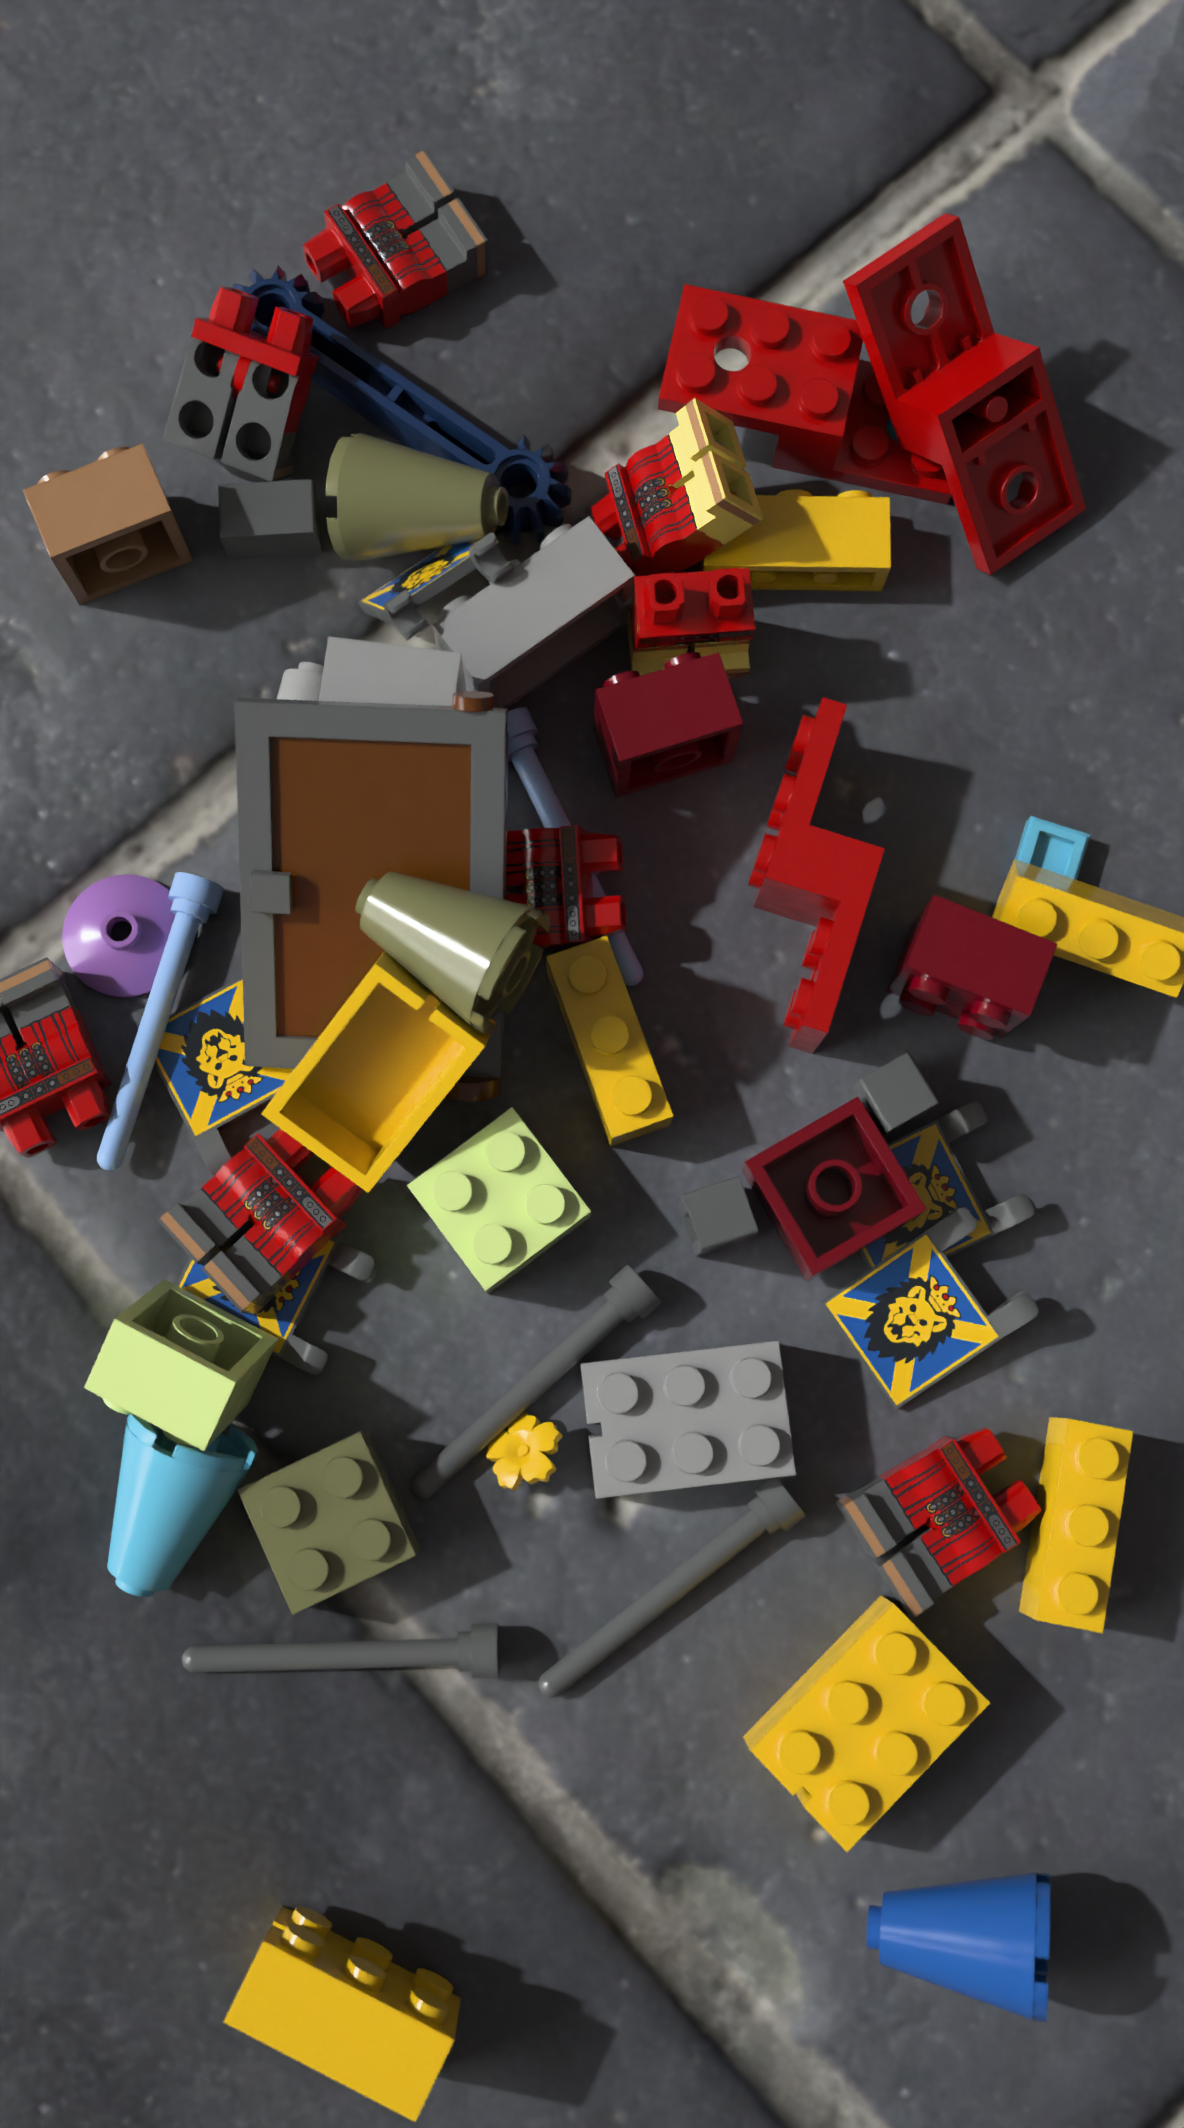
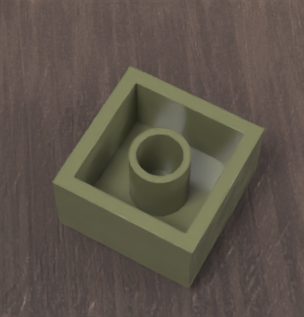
(329, 1521)

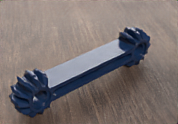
(415, 415)

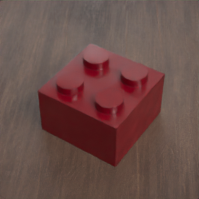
(666, 722)
(970, 969)
(832, 1188)

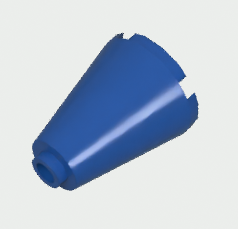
(971, 1939)

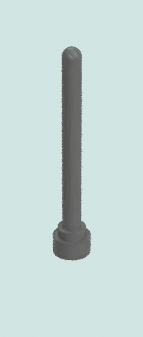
(625, 1300)
(769, 1512)
(472, 1652)

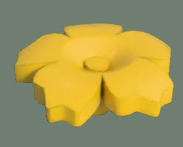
(524, 1451)

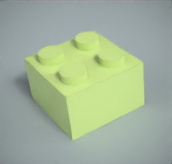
(500, 1200)
(180, 1364)

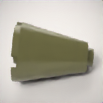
(406, 500)
(455, 941)

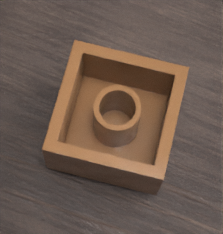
(107, 523)

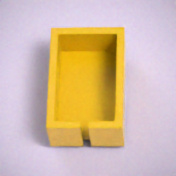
(375, 1073)
(865, 1722)
(348, 2010)

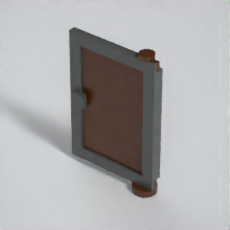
(344, 799)

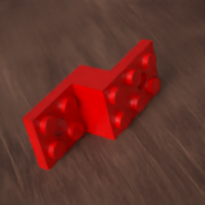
(797, 385)
(966, 393)
(814, 877)

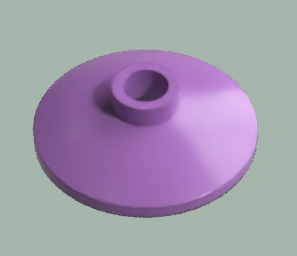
(123, 966)

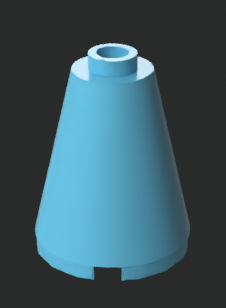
(169, 1502)

